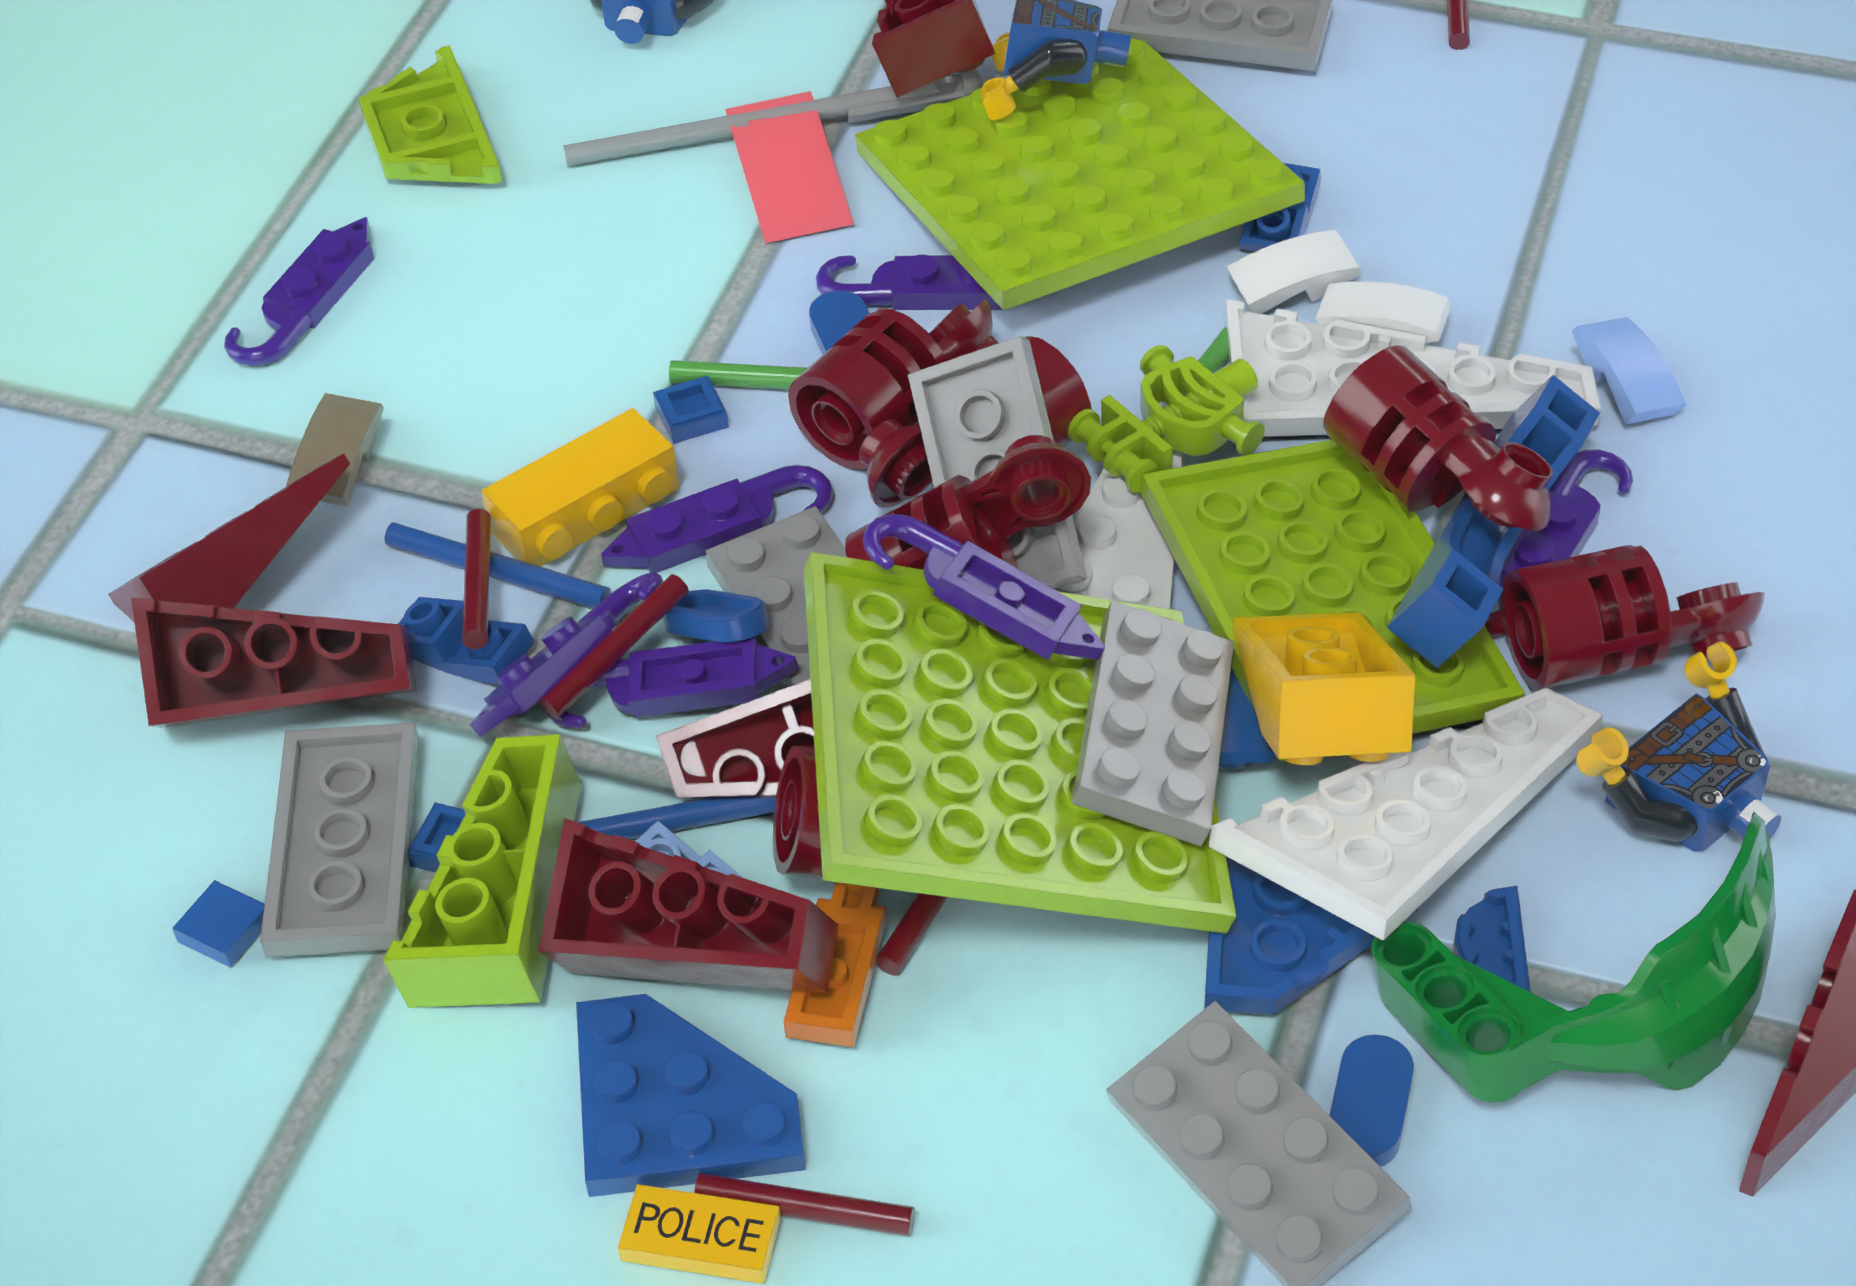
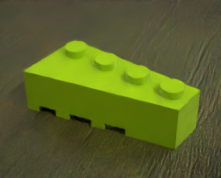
(486, 906)

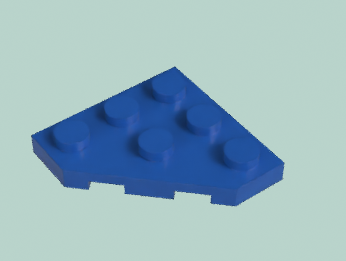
(1274, 946)
(674, 1102)

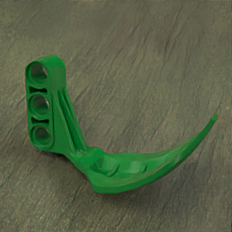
(1665, 1024)

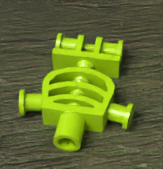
(1196, 417)

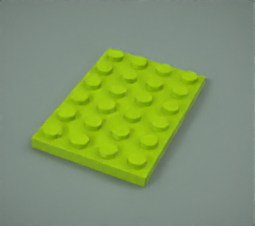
(1315, 537)

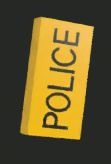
(700, 1233)

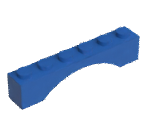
(1464, 568)

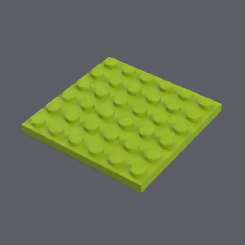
(1077, 175)
(959, 762)

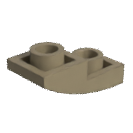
(338, 428)

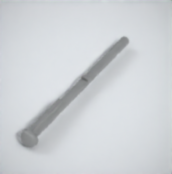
(856, 105)

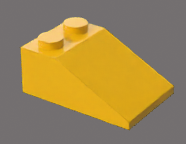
(1326, 687)

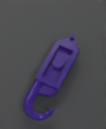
(910, 283)
(307, 291)
(1572, 513)
(709, 518)
(990, 589)
(566, 644)
(690, 678)

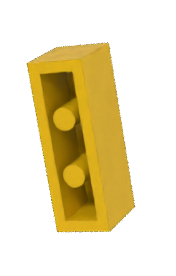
(581, 489)

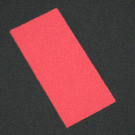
(790, 171)

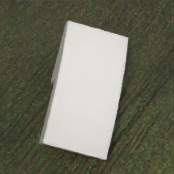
(1292, 267)
(1386, 306)

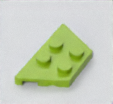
(429, 126)

